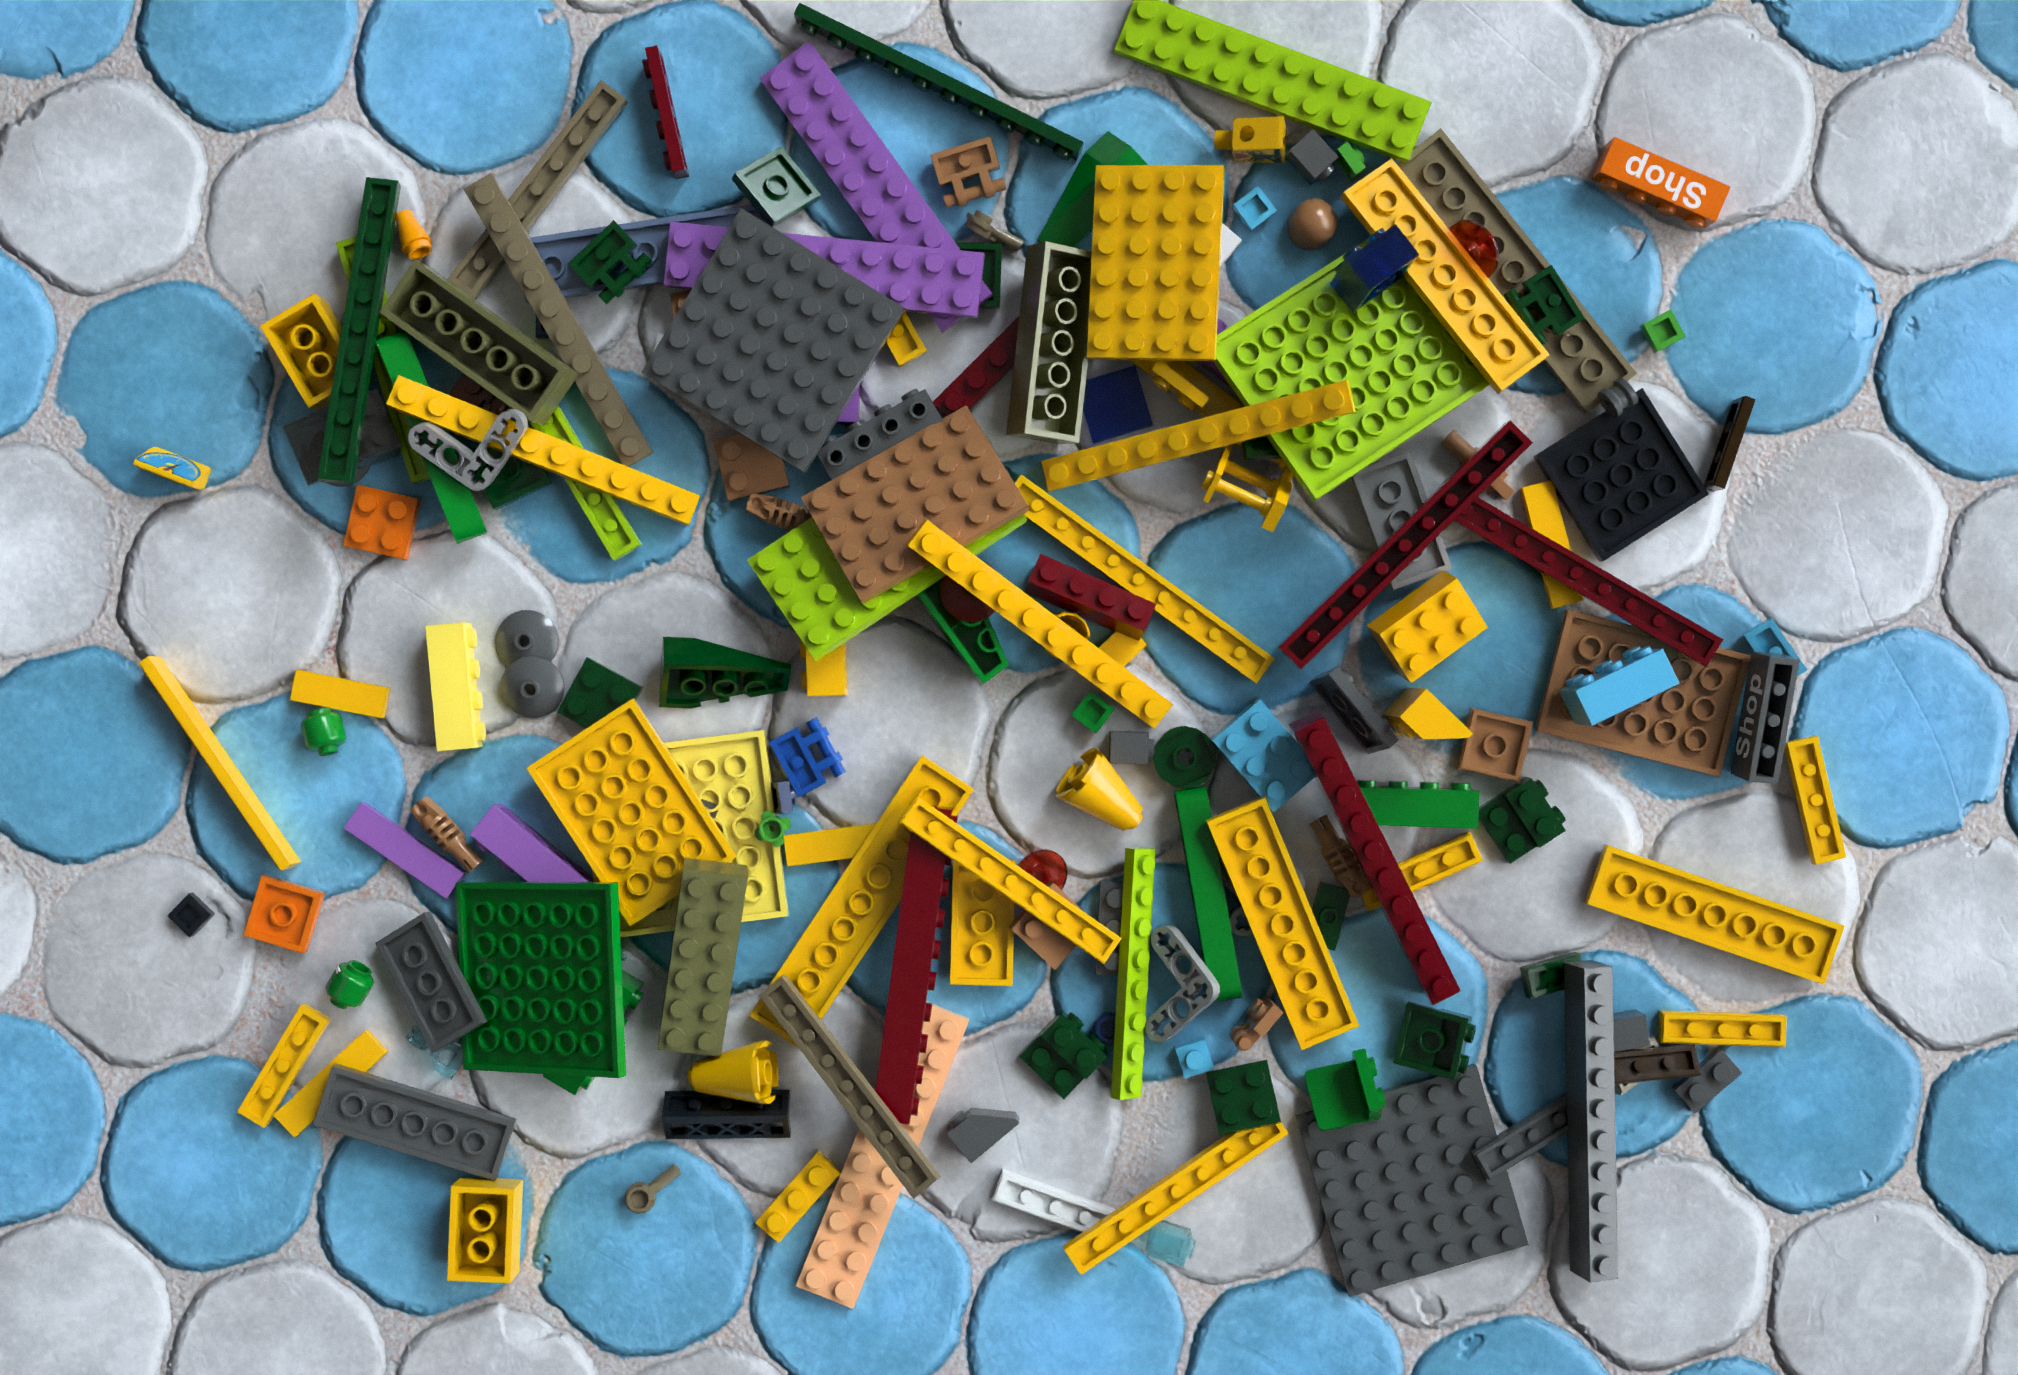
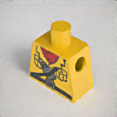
(1267, 141)

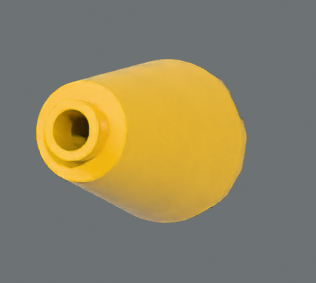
(1100, 792)
(738, 1073)

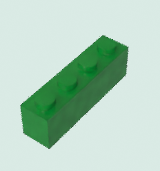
(1422, 805)

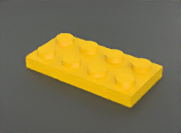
(980, 932)

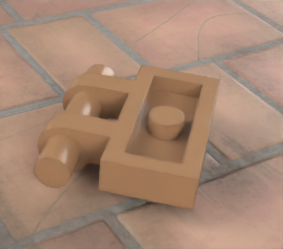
(966, 162)
(1261, 1017)

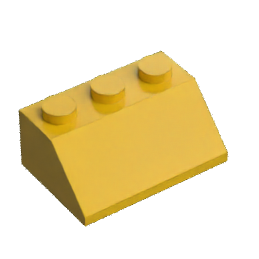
(1423, 716)

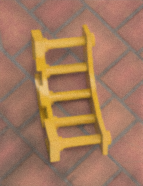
(1277, 489)

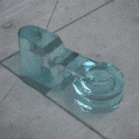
(417, 1040)

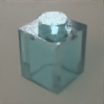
(1170, 1243)

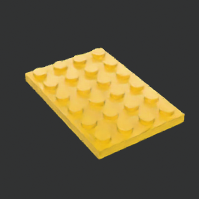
(1155, 262)
(629, 809)

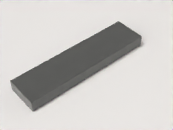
(1522, 1138)

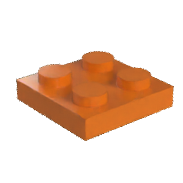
(382, 522)
(284, 913)

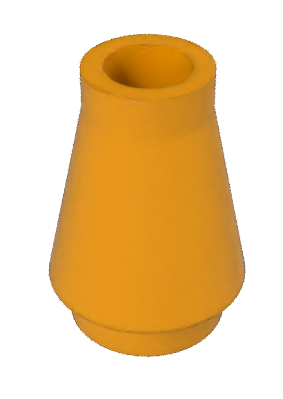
(412, 236)

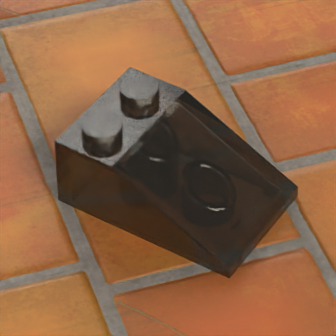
(377, 443)

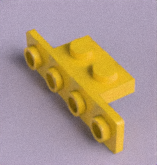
(1189, 385)

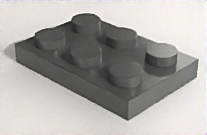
(1354, 710)

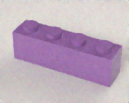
(524, 849)

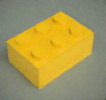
(307, 346)
(1427, 626)
(485, 1230)

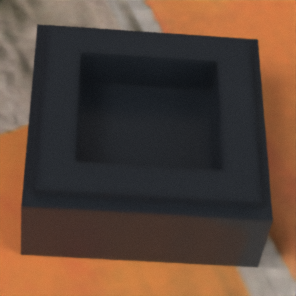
(191, 914)

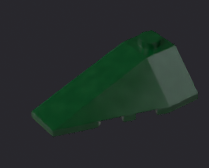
(707, 671)

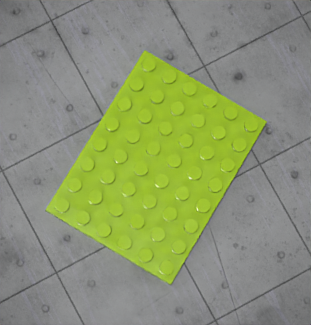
(1391, 351)

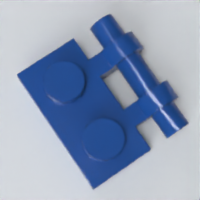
(798, 760)

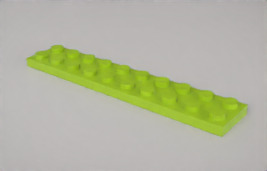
(1273, 78)

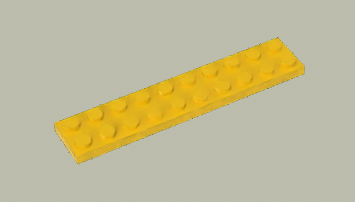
(861, 897)

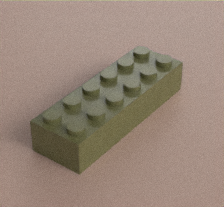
(479, 343)
(1051, 345)
(702, 957)

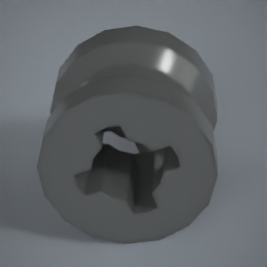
(1617, 397)

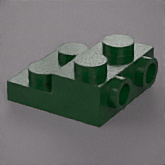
(1521, 819)
(1434, 1040)
(1064, 1053)

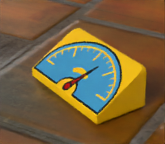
(174, 467)

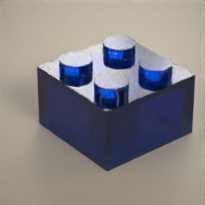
(1374, 267)

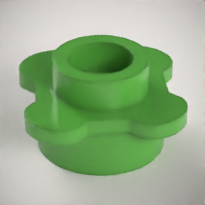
(766, 834)

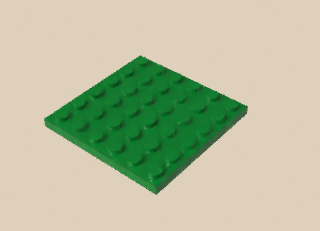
(544, 977)

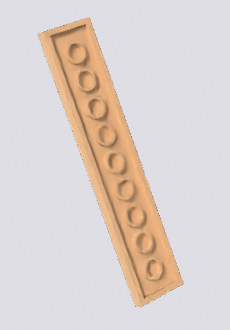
(867, 1185)

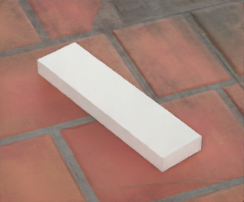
(1048, 1202)

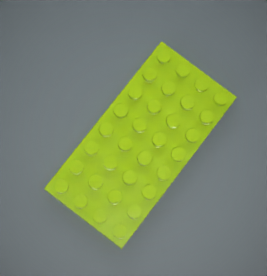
(819, 598)

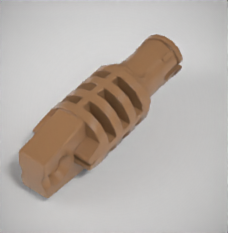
(1463, 450)
(776, 511)
(445, 833)
(1340, 858)

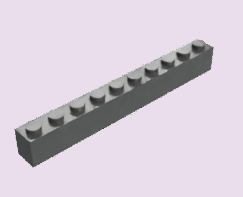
(1591, 1120)

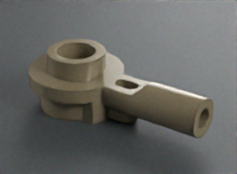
(982, 225)
(642, 1196)

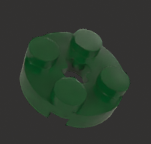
(1200, 764)

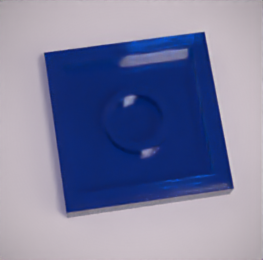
(1115, 405)

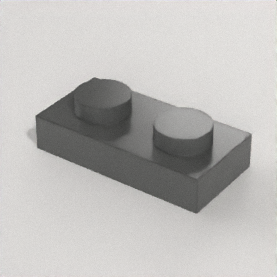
(1716, 1074)

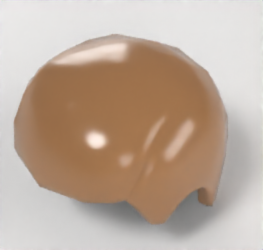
(1312, 224)

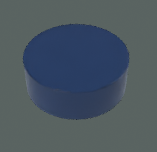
(1105, 1027)

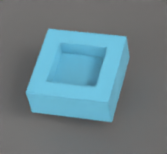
(1254, 208)
(1194, 1057)

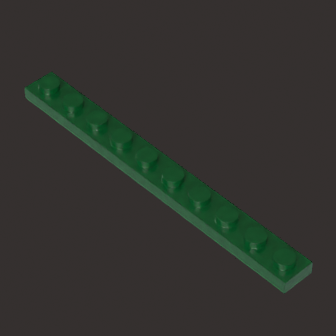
(928, 78)
(359, 332)

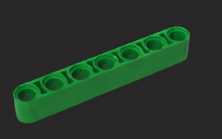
(453, 495)
(1208, 891)

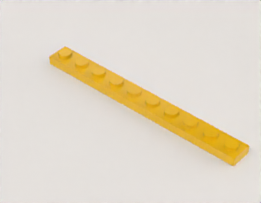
(1199, 435)
(545, 451)
(1143, 582)
(1038, 623)

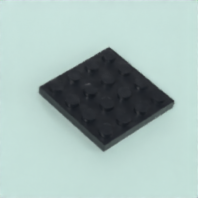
(1621, 476)

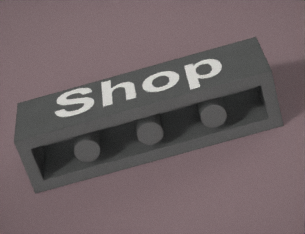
(1764, 717)

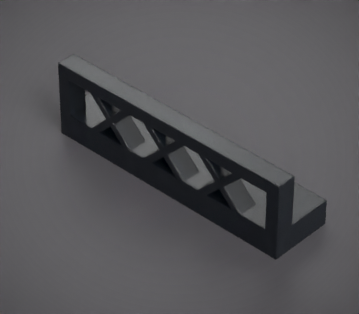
(698, 1109)

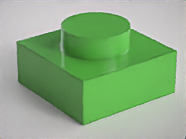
(1350, 160)
(1662, 331)

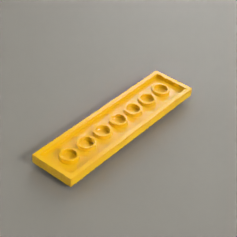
(1448, 278)
(1714, 914)
(1282, 922)

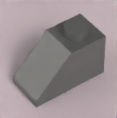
(980, 1129)

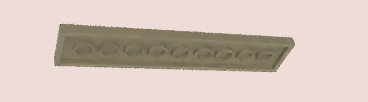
(1579, 357)

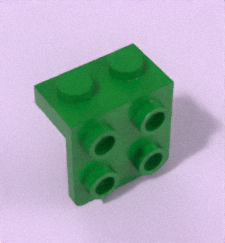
(1345, 1092)

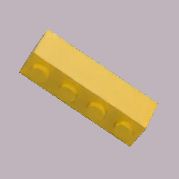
(826, 675)

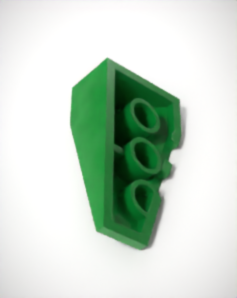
(1074, 212)

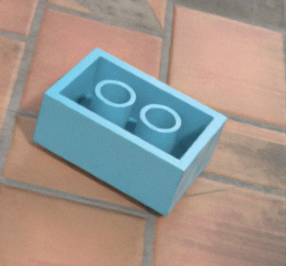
(1618, 685)
(1264, 754)

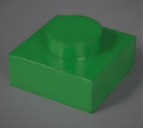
(1092, 711)

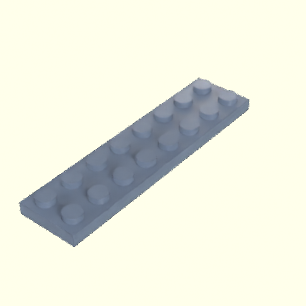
(649, 235)

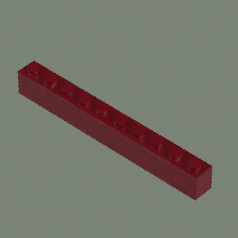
(1404, 544)
(1374, 856)
(912, 975)

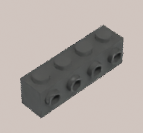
(878, 434)

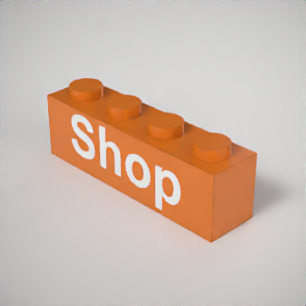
(1660, 183)

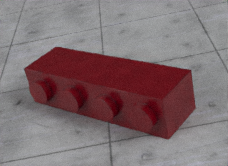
(1089, 597)

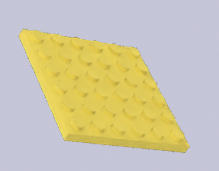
(737, 778)

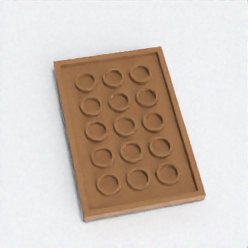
(934, 475)
(1677, 727)

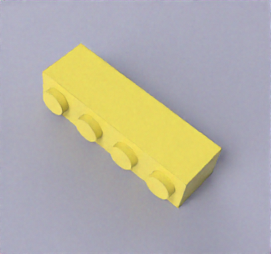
(455, 686)

